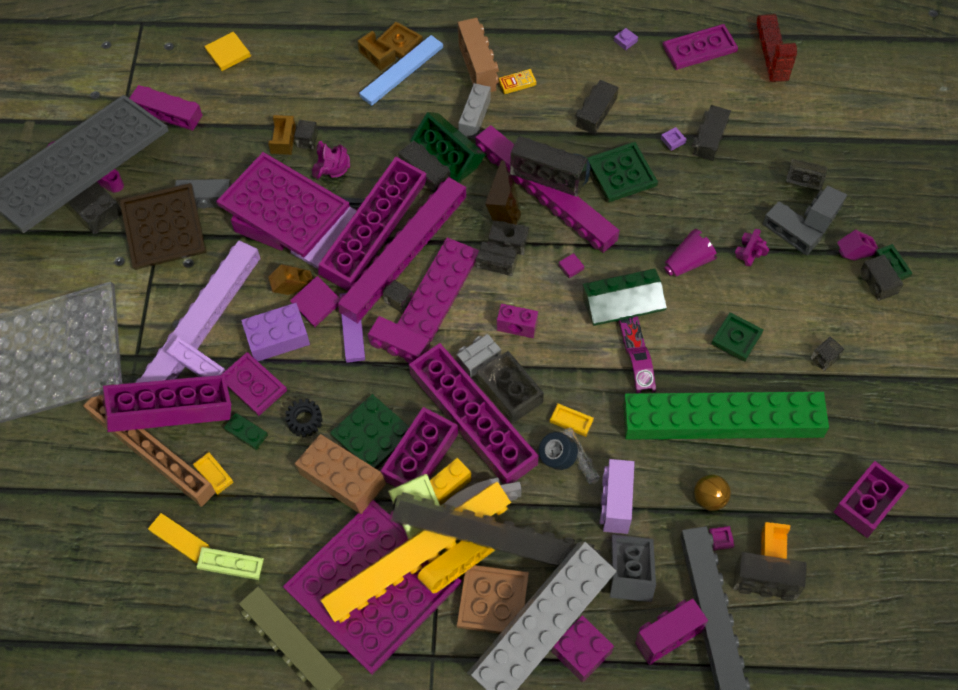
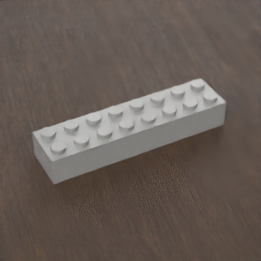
(542, 620)

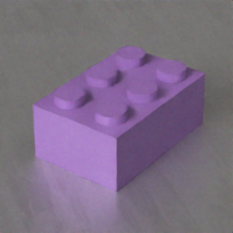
(275, 332)

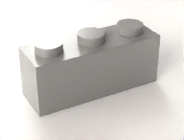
(475, 110)

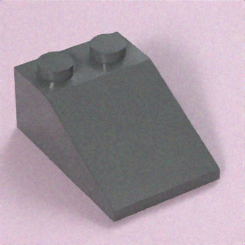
(634, 568)

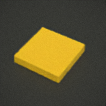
(227, 51)

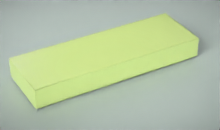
(230, 563)

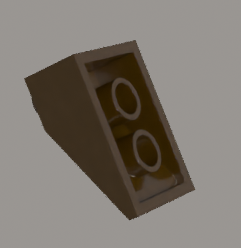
(502, 198)

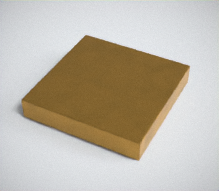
(400, 39)

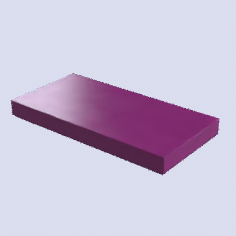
(700, 46)

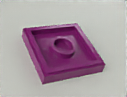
(316, 301)

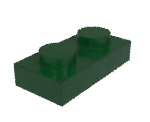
(895, 260)
(245, 431)

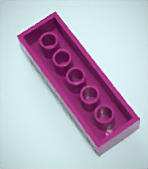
(166, 403)

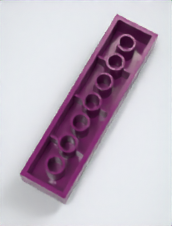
(372, 224)
(474, 413)

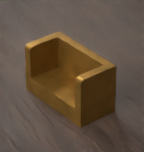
(376, 55)
(283, 135)

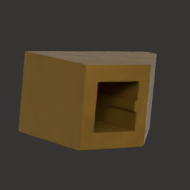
(289, 279)

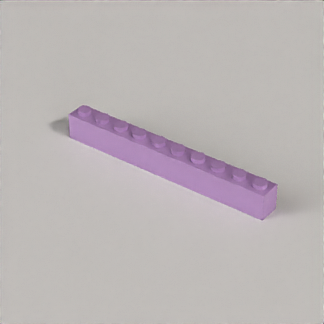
(205, 310)

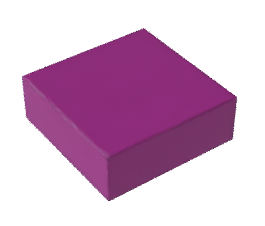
(571, 265)
(722, 538)

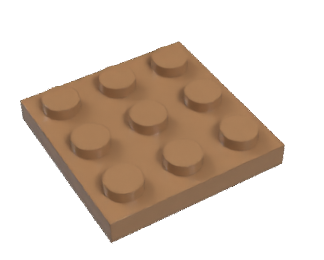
(491, 598)

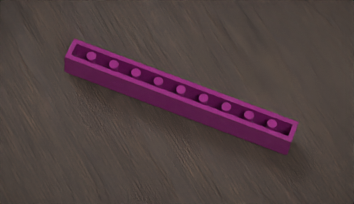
(568, 207)
(402, 250)

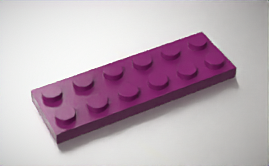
(439, 288)

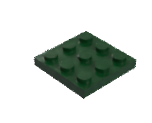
(622, 172)
(371, 432)

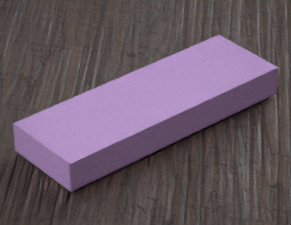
(193, 359)

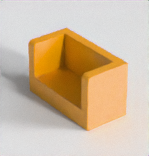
(774, 540)

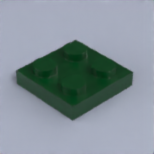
(737, 336)

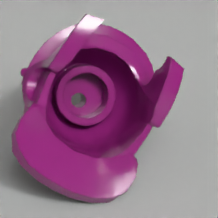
(330, 161)

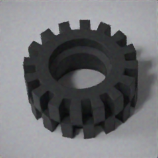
(301, 407)

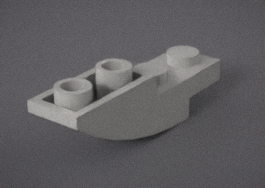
(512, 490)

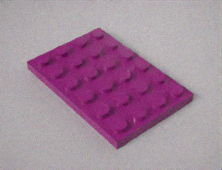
(283, 204)

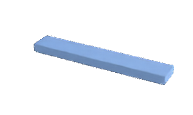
(401, 70)

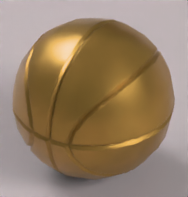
(712, 492)

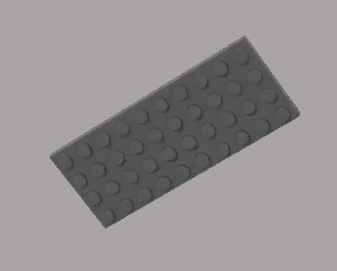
(76, 162)

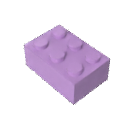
(617, 496)

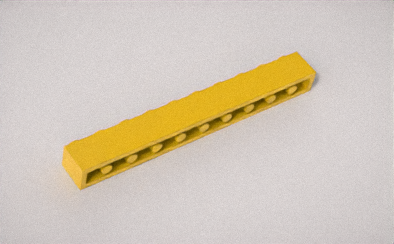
(406, 559)

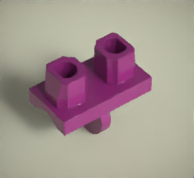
(755, 247)

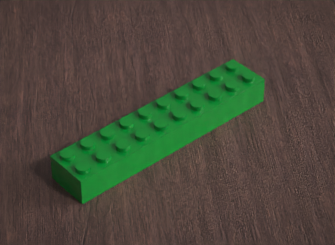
(725, 415)

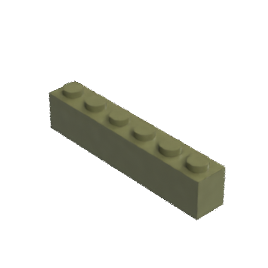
(290, 641)

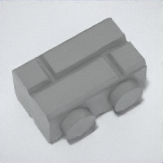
(477, 354)

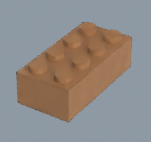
(477, 54)
(340, 473)

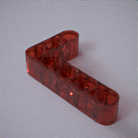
(777, 55)

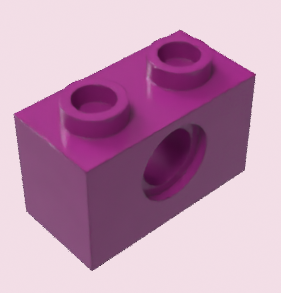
(517, 320)

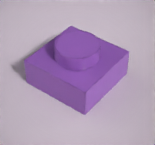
(625, 39)
(673, 138)

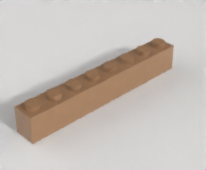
(157, 456)

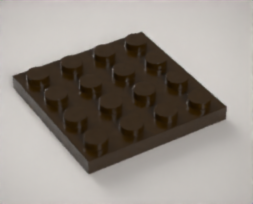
(162, 226)

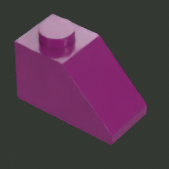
(857, 245)

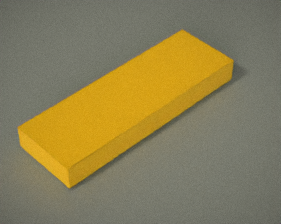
(177, 537)

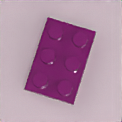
(253, 384)

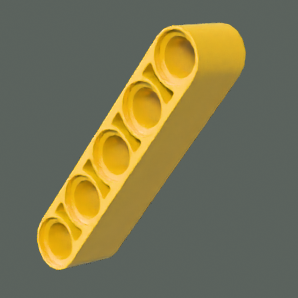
(452, 565)

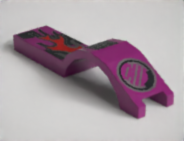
(638, 354)

